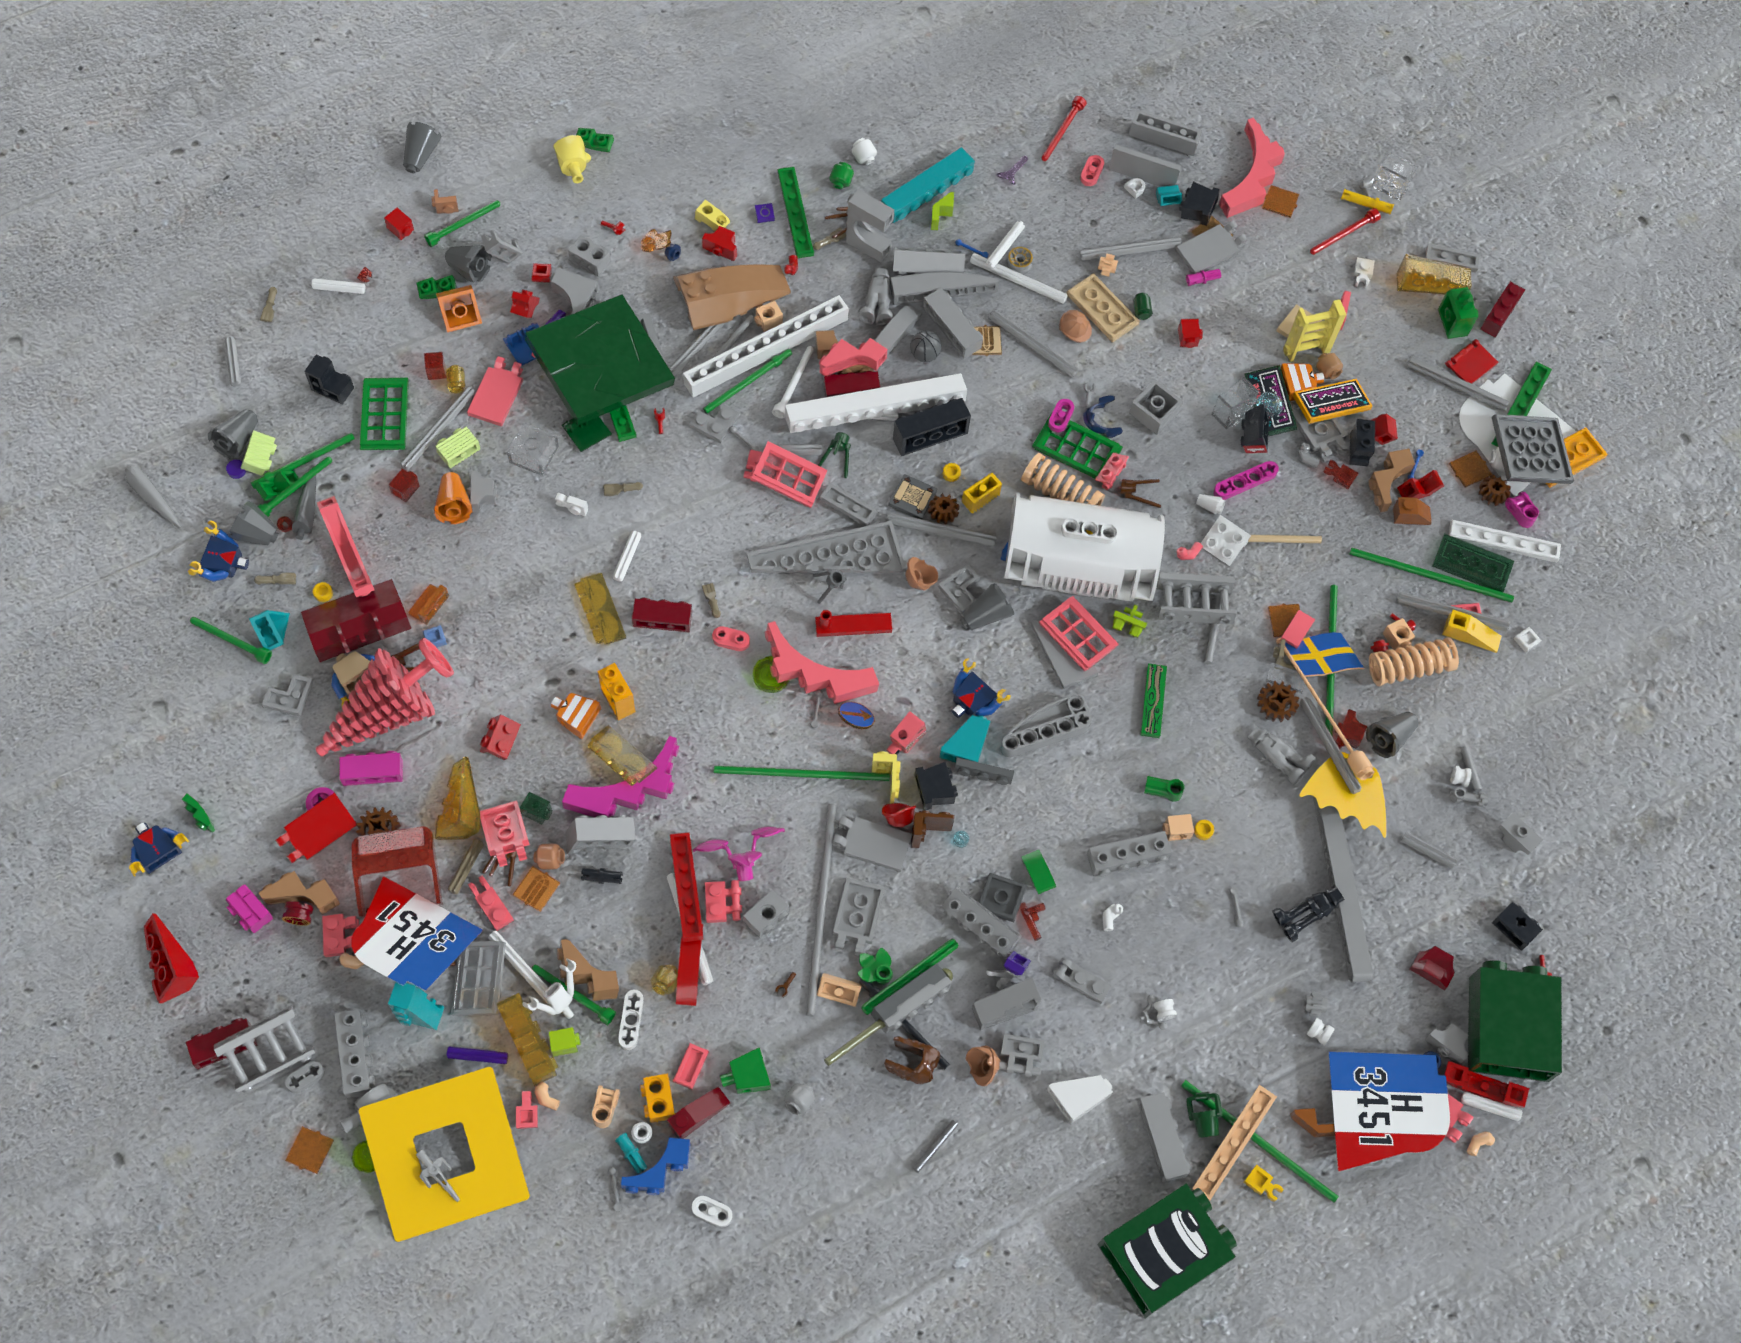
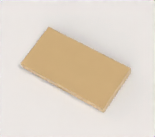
(1103, 307)

